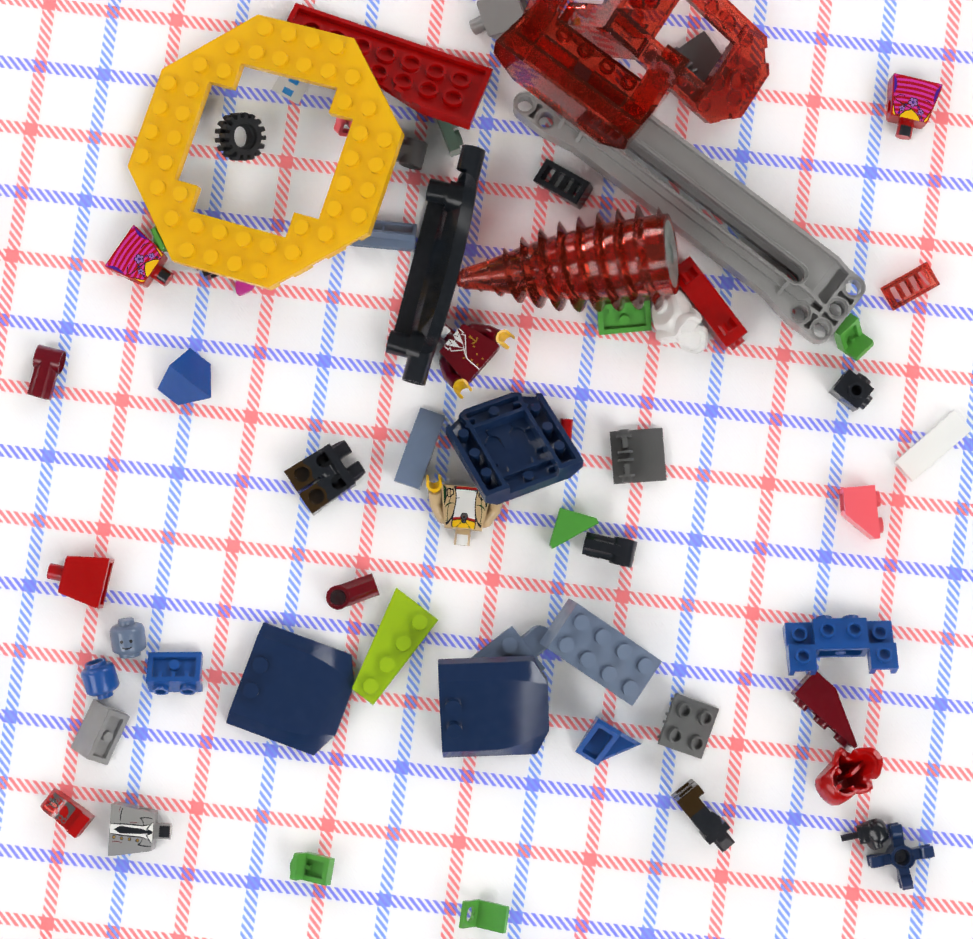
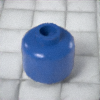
(100, 678)

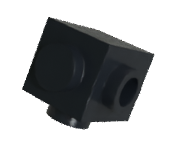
(852, 390)

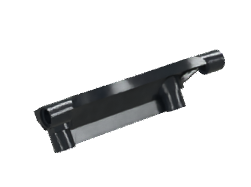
(435, 267)

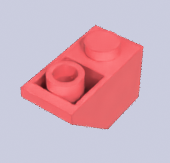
(860, 509)

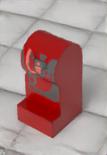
(67, 812)

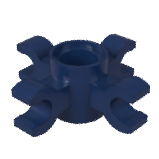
(897, 843)

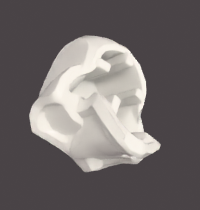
(679, 323)

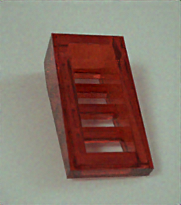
(914, 294)

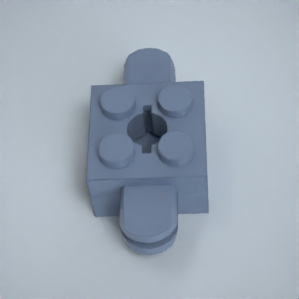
(511, 644)

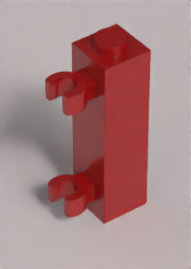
(714, 311)

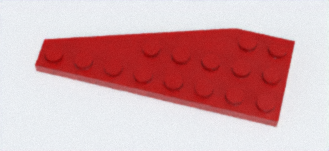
(410, 72)

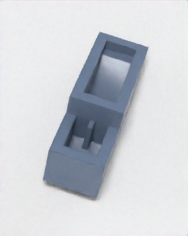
(419, 448)

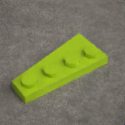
(396, 639)

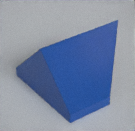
(187, 379)
(604, 742)

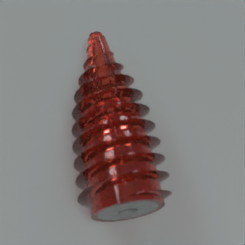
(588, 263)

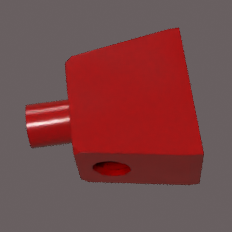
(83, 578)

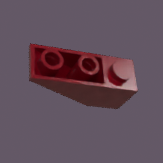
(824, 702)

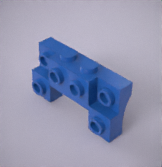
(839, 638)

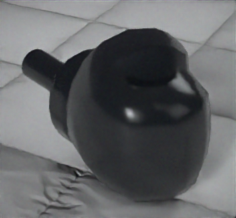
(872, 832)

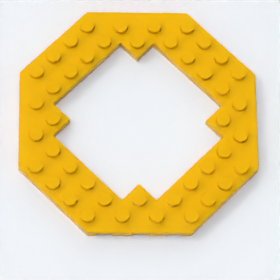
(355, 188)

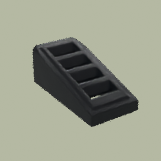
(583, 193)

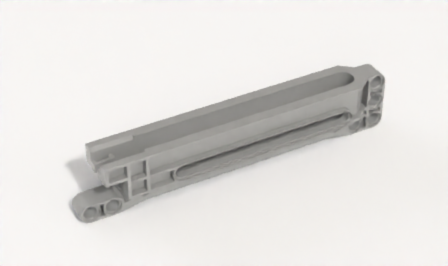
(818, 270)

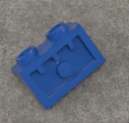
(174, 672)

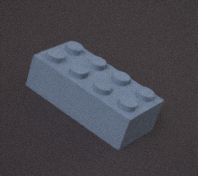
(600, 651)

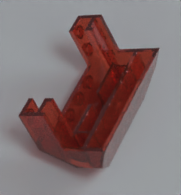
(582, 78)

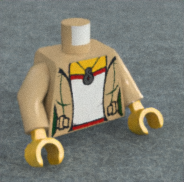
(460, 509)

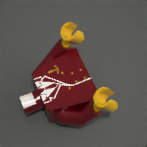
(468, 352)

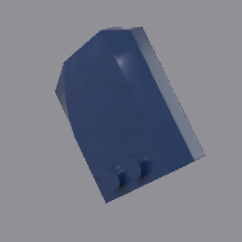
(513, 446)
(293, 690)
(492, 706)

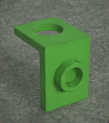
(484, 915)

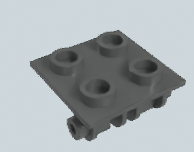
(702, 55)
(637, 455)
(687, 725)

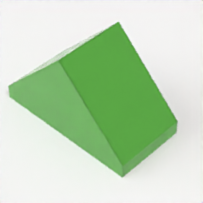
(569, 525)

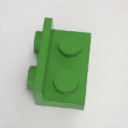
(624, 321)

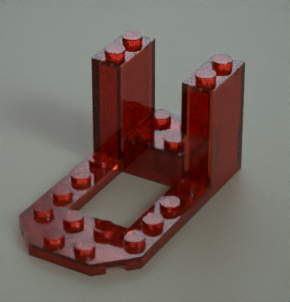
(629, 31)

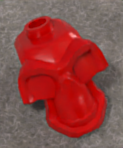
(848, 774)

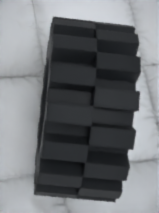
(253, 136)

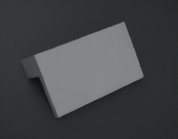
(100, 732)

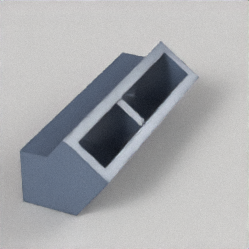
(391, 236)

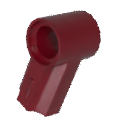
(47, 365)
(355, 591)

